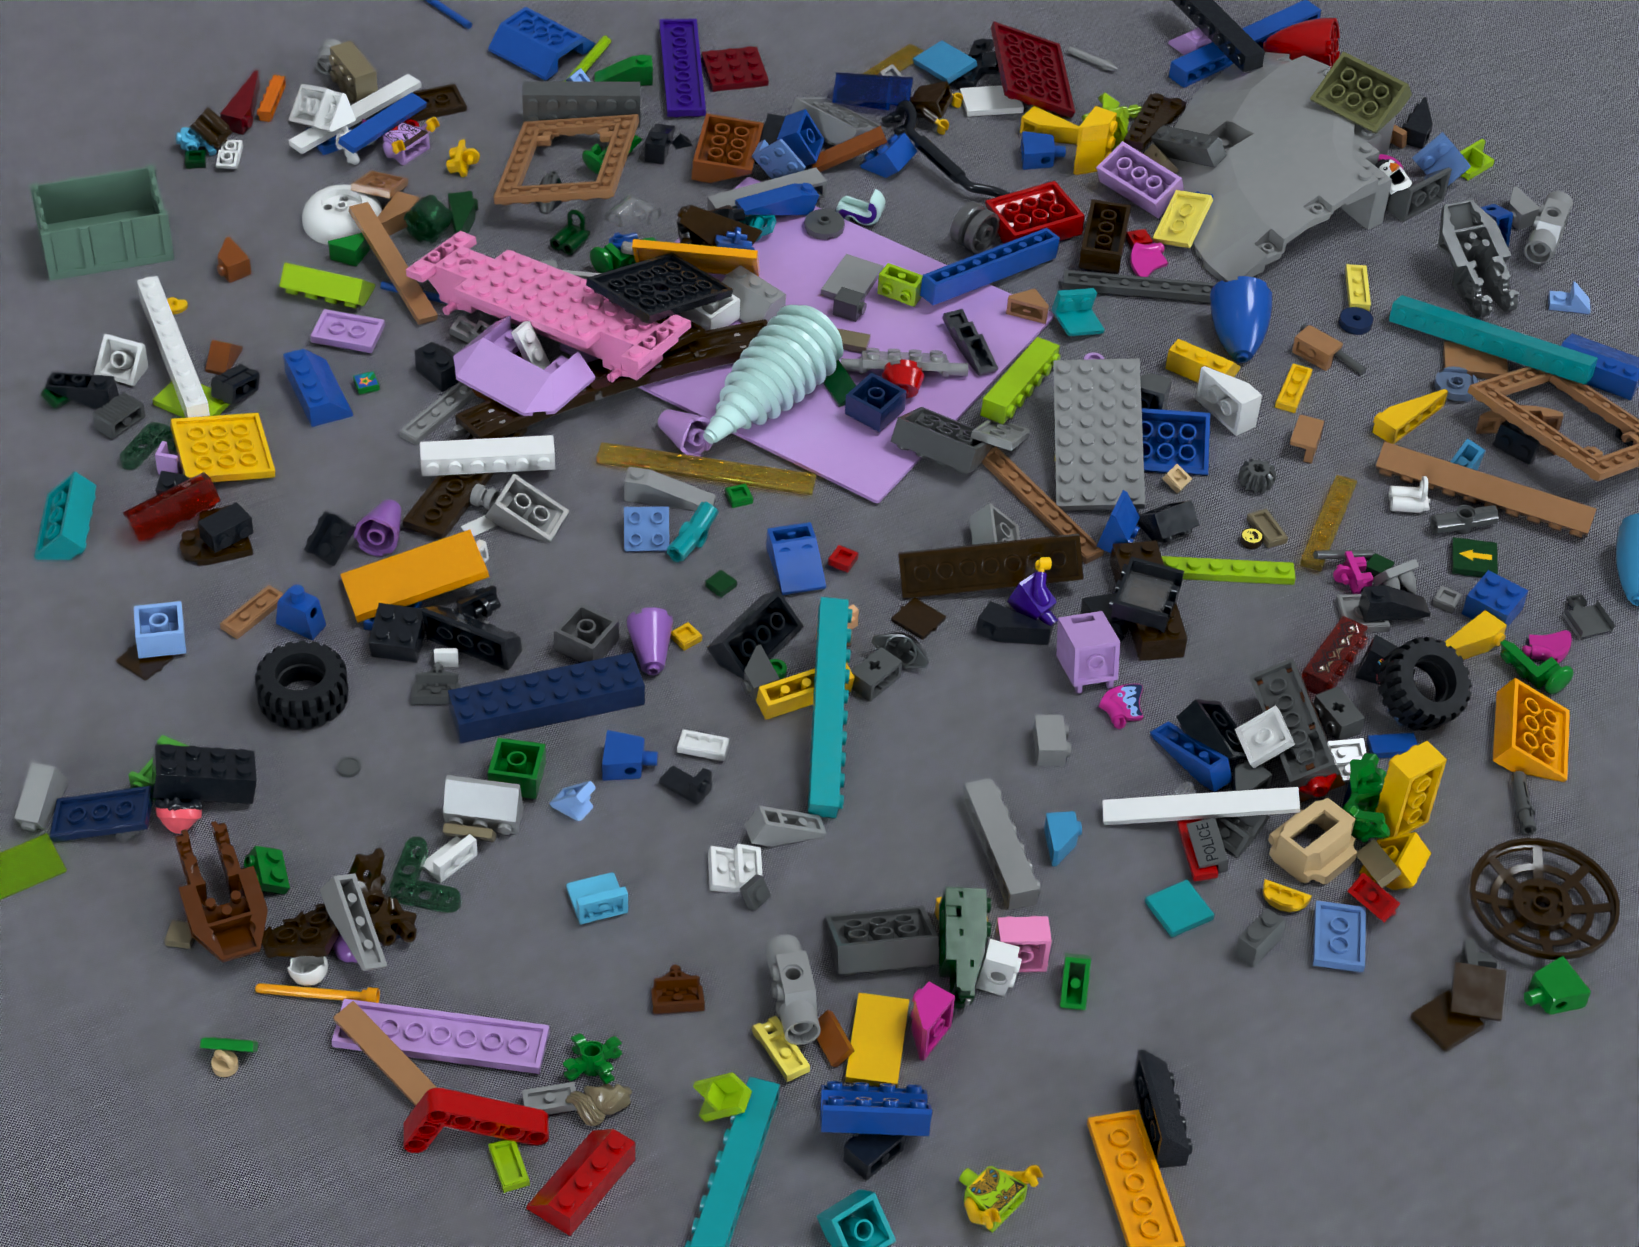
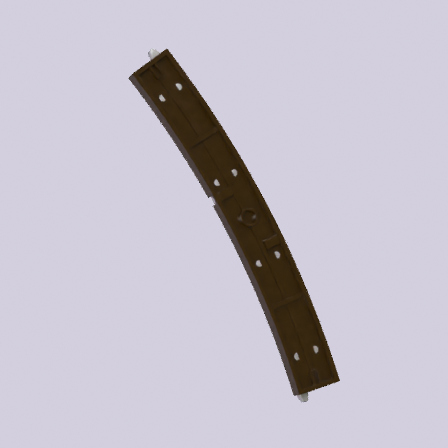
(716, 349)

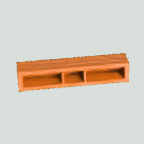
(271, 98)

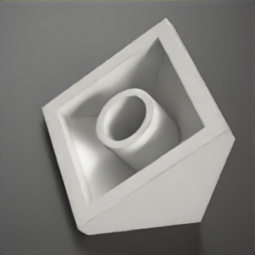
(121, 359)

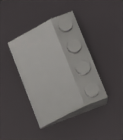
(834, 120)

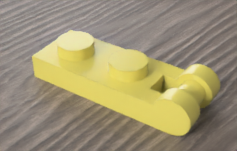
(784, 1054)

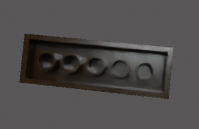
(1149, 641)

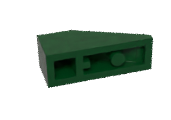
(463, 210)

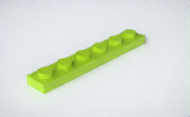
(1233, 570)

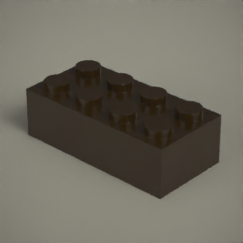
(1104, 236)

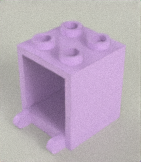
(1088, 649)

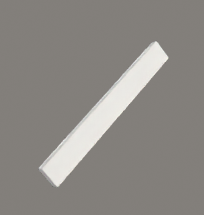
(362, 109)
(1201, 806)

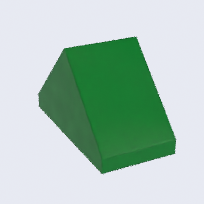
(349, 249)

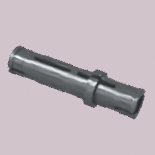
(1524, 810)

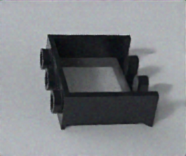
(1146, 593)

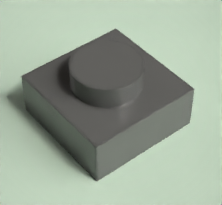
(755, 892)

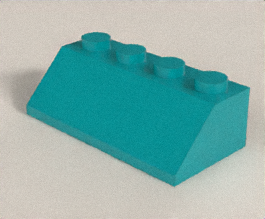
(66, 519)

